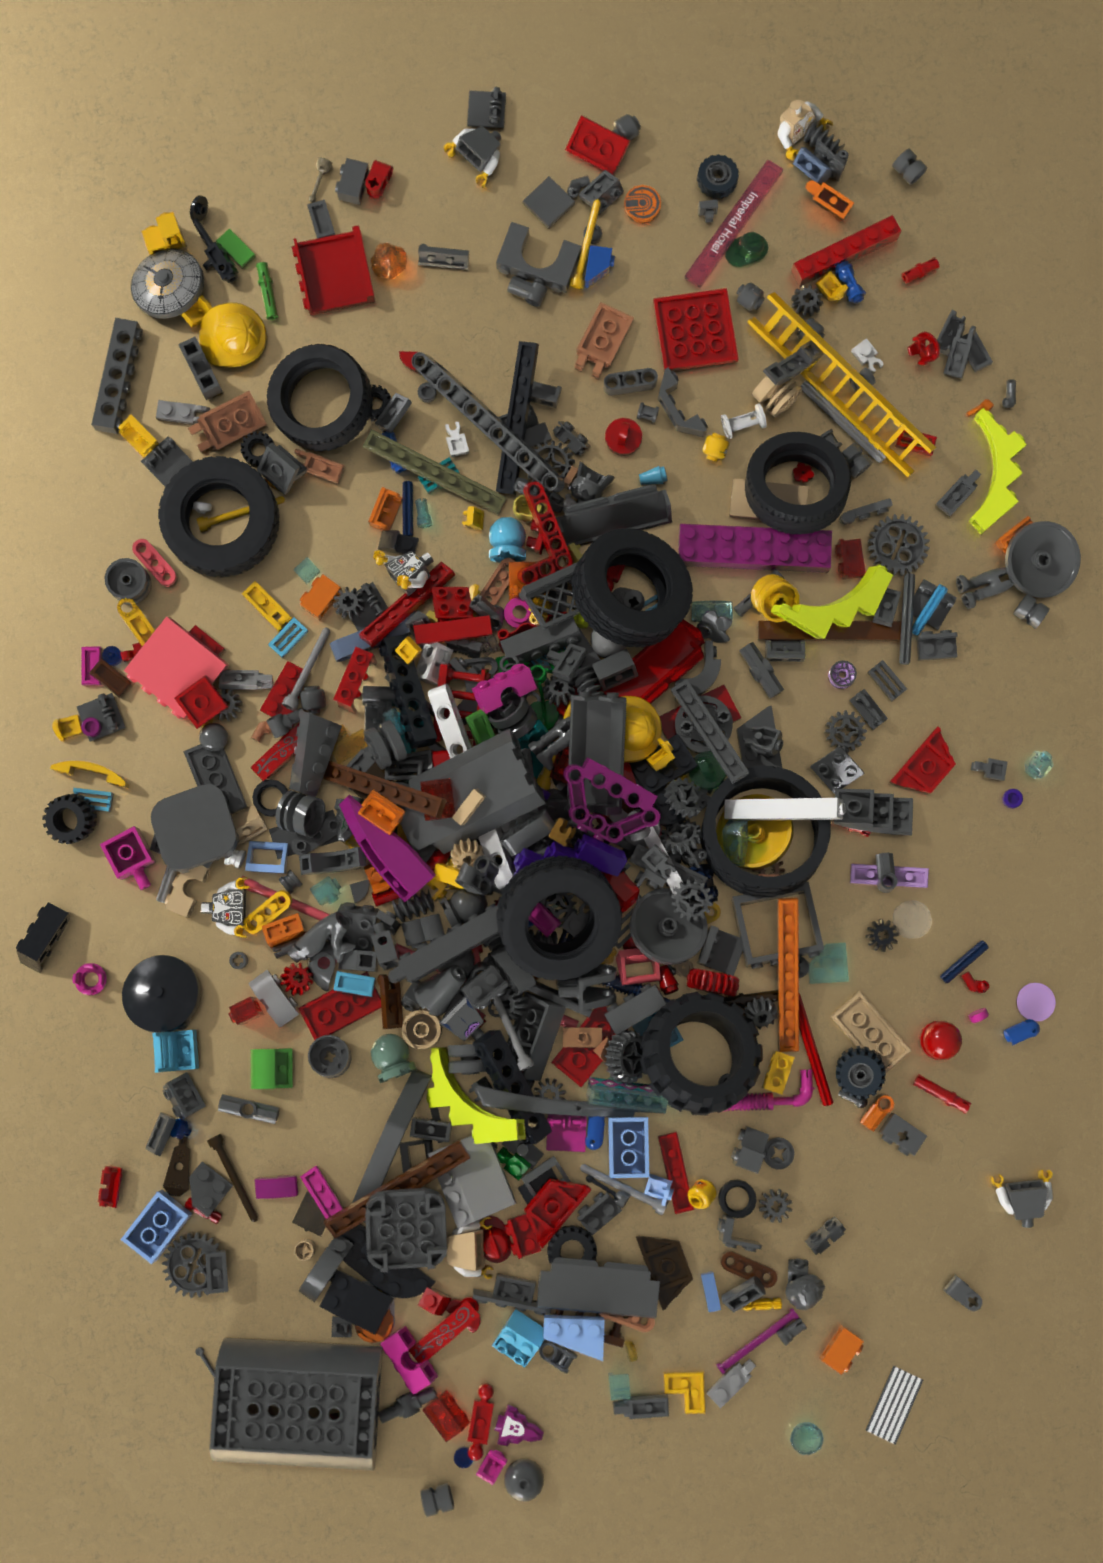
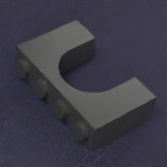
(554, 276)

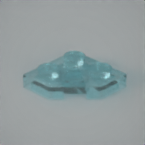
(830, 965)

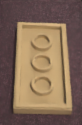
(789, 493)
(869, 1029)

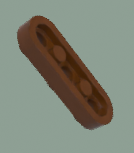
(741, 1262)

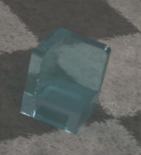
(619, 1386)

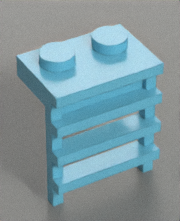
(175, 1050)

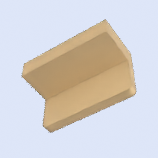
(248, 824)

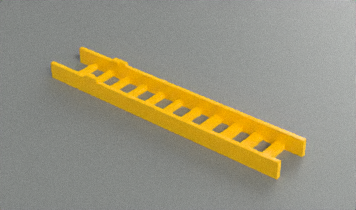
(892, 412)

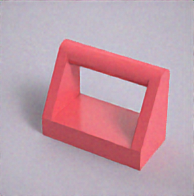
(634, 956)

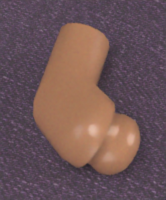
(261, 729)

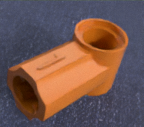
(875, 1113)

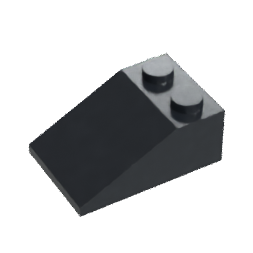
(356, 1302)

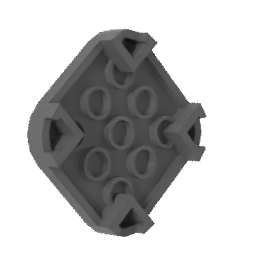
(194, 828)
(406, 1229)

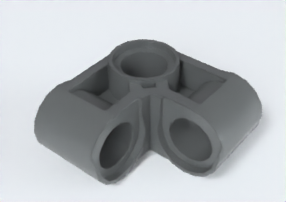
(479, 877)

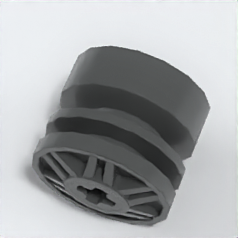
(300, 813)
(319, 1052)

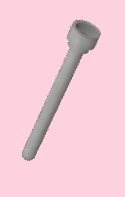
(291, 700)
(524, 1060)
(655, 1203)

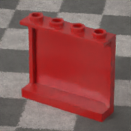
(333, 272)

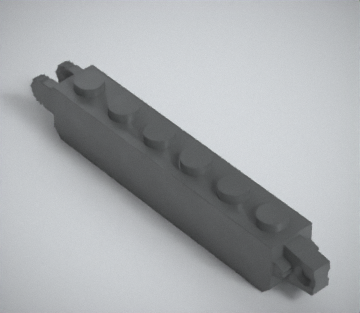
(446, 947)

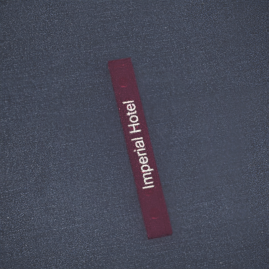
(733, 223)

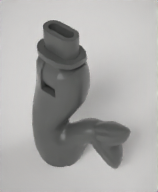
(314, 939)

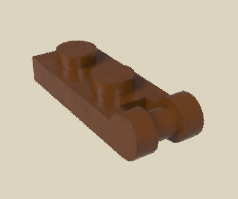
(390, 1003)

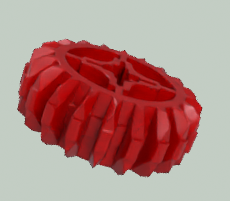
(713, 982)

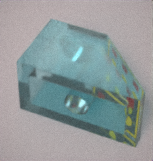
(735, 841)

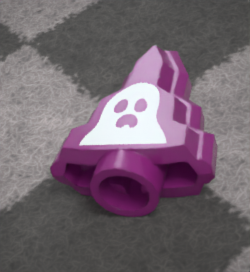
(515, 1428)

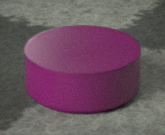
(91, 727)

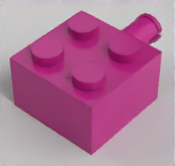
(129, 856)

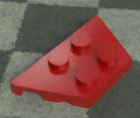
(927, 765)
(553, 1207)

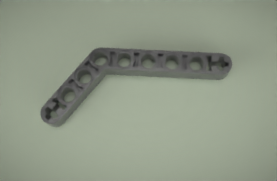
(393, 1133)

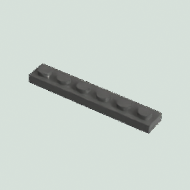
(709, 731)

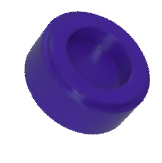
(1012, 798)

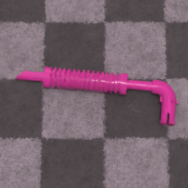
(767, 1100)

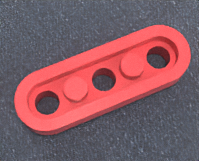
(149, 557)

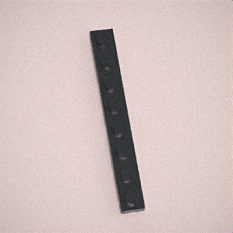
(518, 411)

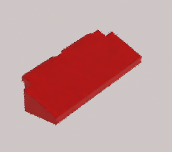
(663, 663)

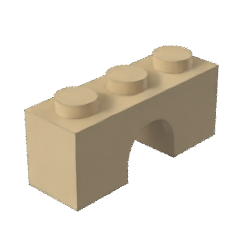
(179, 900)

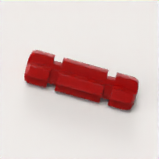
(215, 1217)

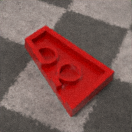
(280, 690)

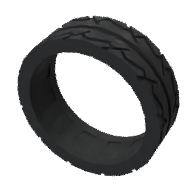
(740, 880)

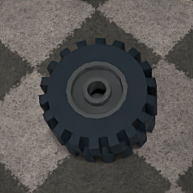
(860, 1072)

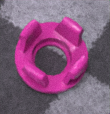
(508, 612)
(79, 979)

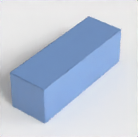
(710, 1291)

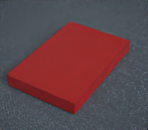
(597, 145)

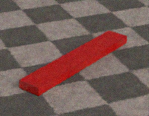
(405, 606)

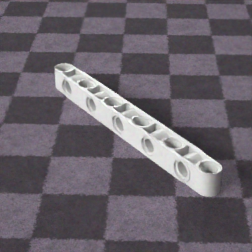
(454, 735)

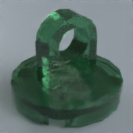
(708, 773)

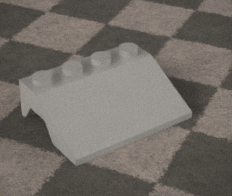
(476, 1185)

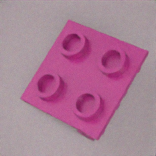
(567, 1133)

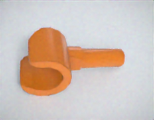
(986, 404)

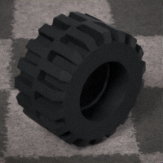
(55, 821)
(572, 1233)

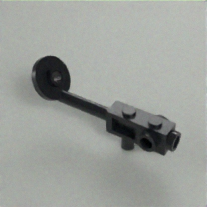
(215, 252)

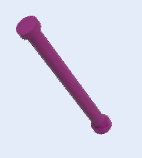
(757, 1341)

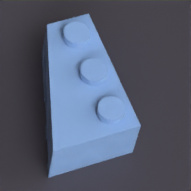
(577, 1333)

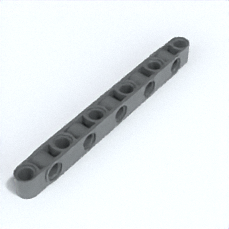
(487, 422)

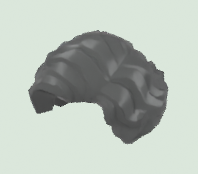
(805, 1291)

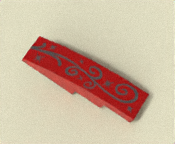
(277, 755)
(444, 1332)

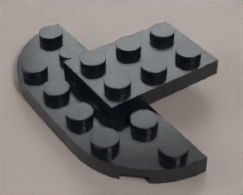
(657, 780)
(395, 1282)

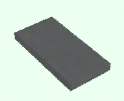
(216, 770)

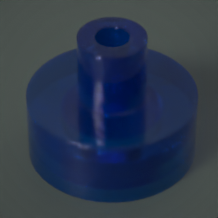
(115, 658)
(180, 1129)

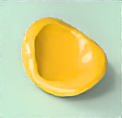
(232, 335)
(641, 729)

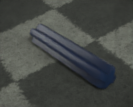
(407, 492)
(964, 961)

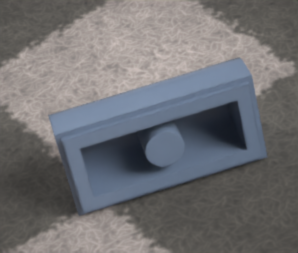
(812, 166)

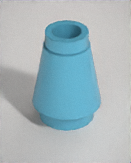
(653, 476)

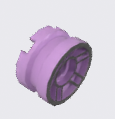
(840, 667)

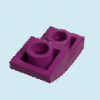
(276, 1187)

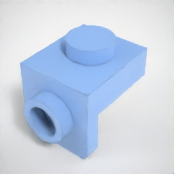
(659, 1188)

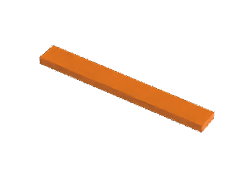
(788, 974)

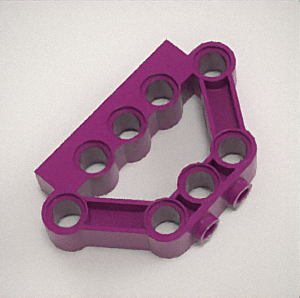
(625, 826)

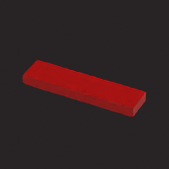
(452, 630)
(675, 1171)

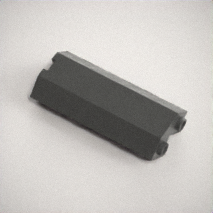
(599, 734)

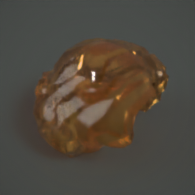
(388, 261)

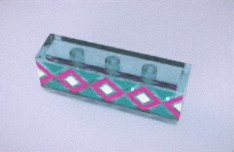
(622, 1095)

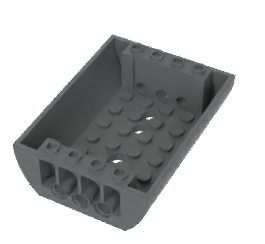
(295, 1380)

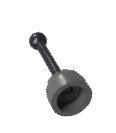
(620, 1197)

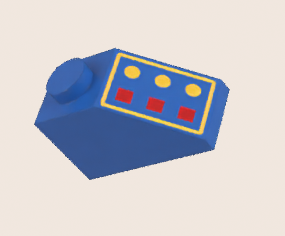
(598, 264)

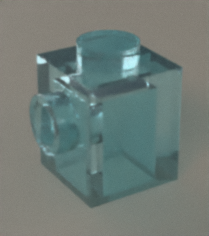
(326, 891)

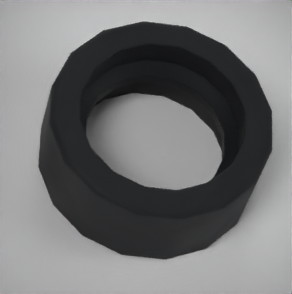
(257, 793)
(722, 1199)

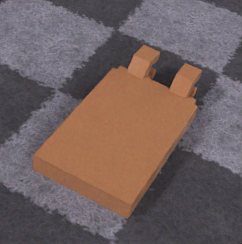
(603, 338)
(229, 422)

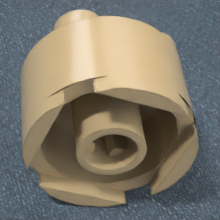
(410, 1029)

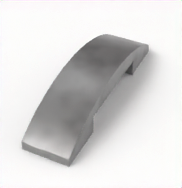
(794, 364)

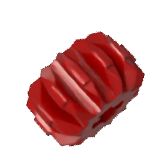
(298, 972)

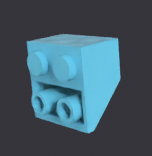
(519, 1338)

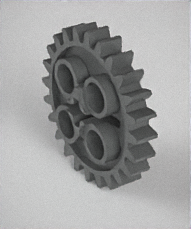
(914, 552)
(178, 1258)

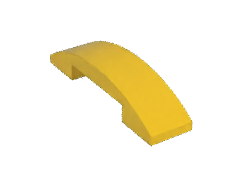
(68, 767)

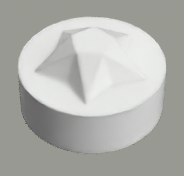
(202, 507)

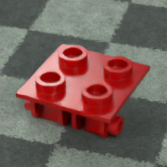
(451, 603)

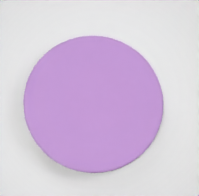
(1036, 1002)

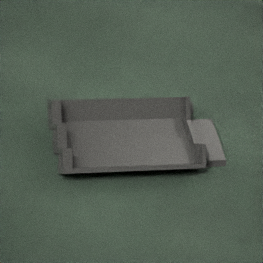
(495, 770)

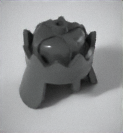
(589, 484)

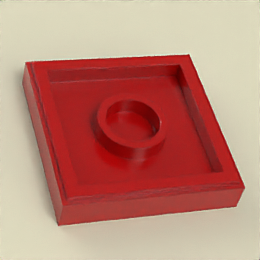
(201, 702)

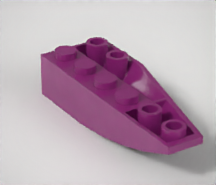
(387, 853)

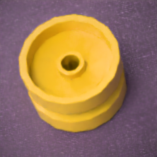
(773, 591)

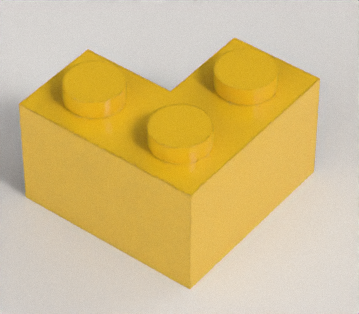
(165, 235)

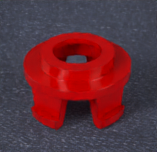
(927, 353)

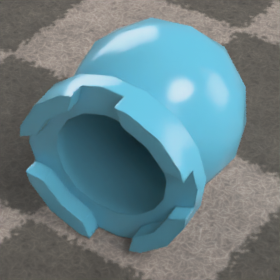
(507, 539)

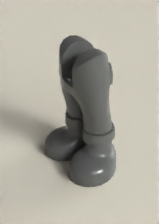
(989, 577)
(560, 731)

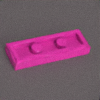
(321, 1192)

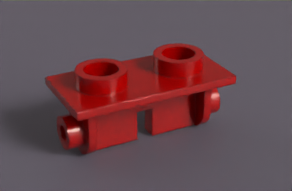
(111, 1178)

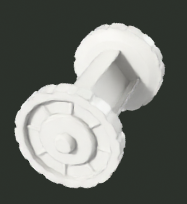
(743, 421)

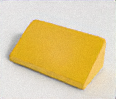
(447, 874)

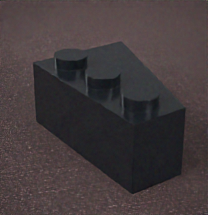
(42, 936)

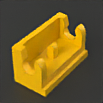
(137, 436)

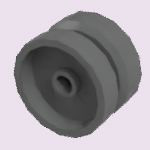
(117, 580)
(513, 714)
(385, 744)
(469, 1060)

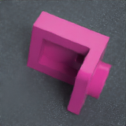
(491, 1466)

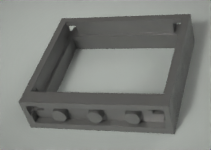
(757, 962)

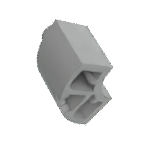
(272, 996)

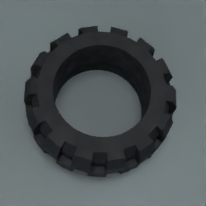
(736, 1030)

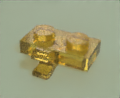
(349, 745)

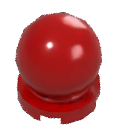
(940, 1040)

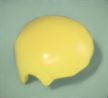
(522, 510)

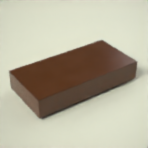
(110, 677)

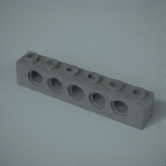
(122, 329)

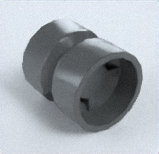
(909, 166)
(857, 461)
(1031, 611)
(437, 1500)

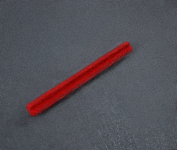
(813, 1056)

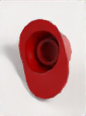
(495, 1241)

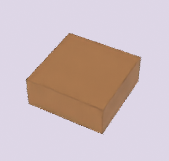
(571, 475)

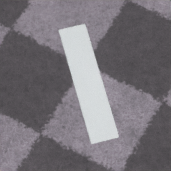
(674, 879)

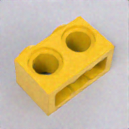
(778, 1072)

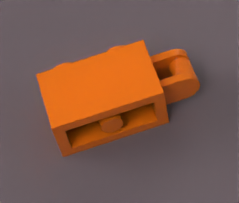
(830, 198)

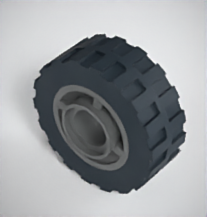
(720, 166)

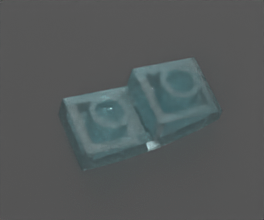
(722, 608)

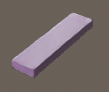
(905, 875)

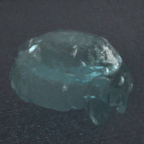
(806, 1438)

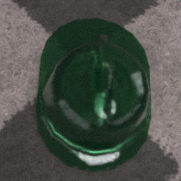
(747, 249)

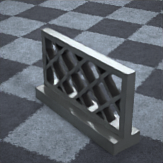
(544, 585)

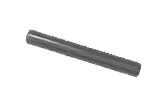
(907, 619)

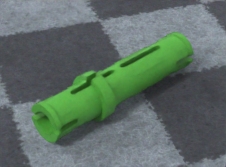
(271, 311)

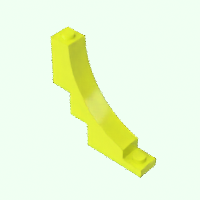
(818, 619)

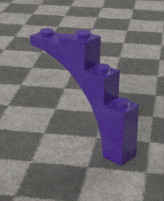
(588, 849)

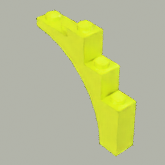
(1005, 472)
(463, 1110)

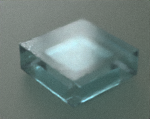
(306, 570)

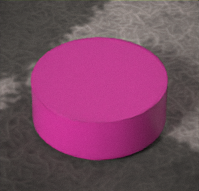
(978, 1015)

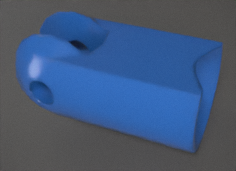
(1021, 1031)
(595, 1132)

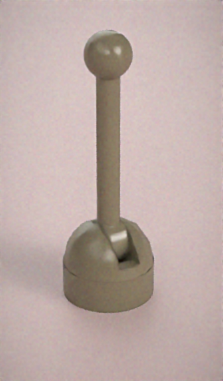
(323, 166)

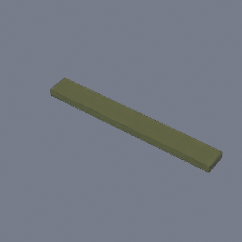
(434, 472)

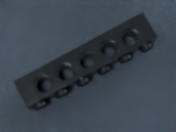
(410, 681)
(512, 1076)

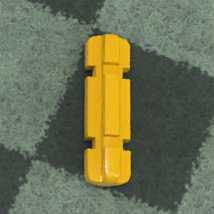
(764, 1304)

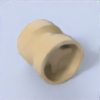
(301, 1249)

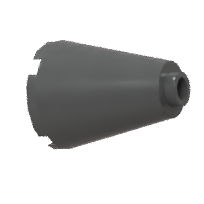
(440, 990)

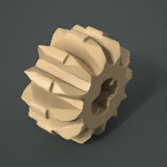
(466, 852)

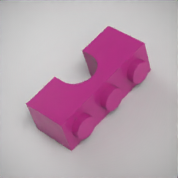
(489, 692)
(414, 1374)

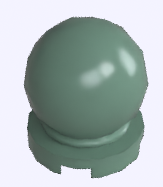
(391, 1056)

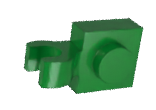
(515, 1165)

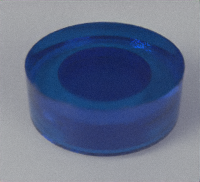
(461, 1457)

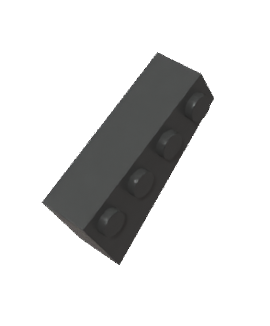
(313, 752)

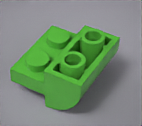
(270, 1068)

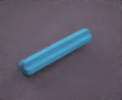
(929, 609)

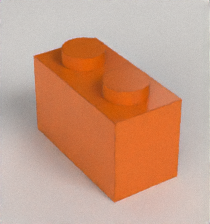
(320, 597)
(842, 1350)

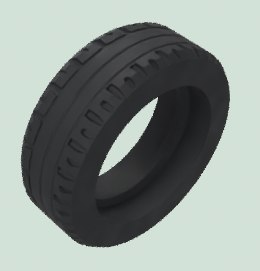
(288, 375)
(801, 448)

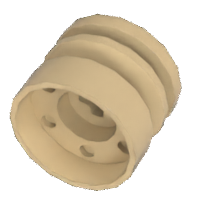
(780, 396)

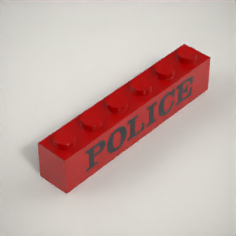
(847, 249)

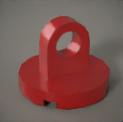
(623, 436)

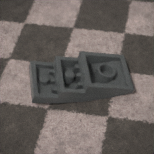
(875, 812)

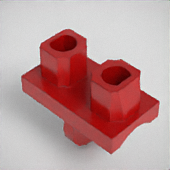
(537, 543)

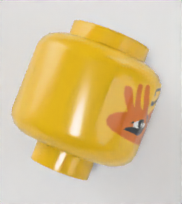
(702, 1194)

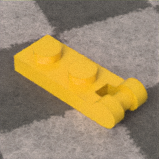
(266, 605)

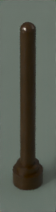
(217, 1144)

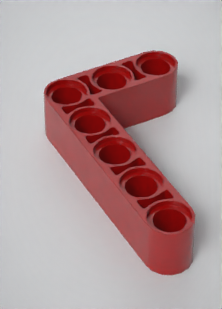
(547, 536)

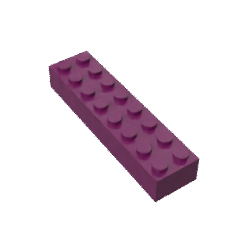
(754, 548)

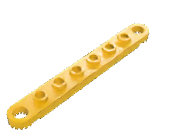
(138, 625)

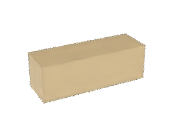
(468, 807)

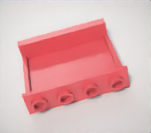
(172, 663)

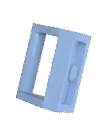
(267, 868)

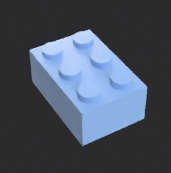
(628, 1147)
(156, 1226)

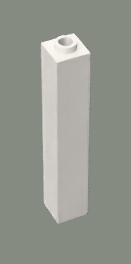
(785, 809)

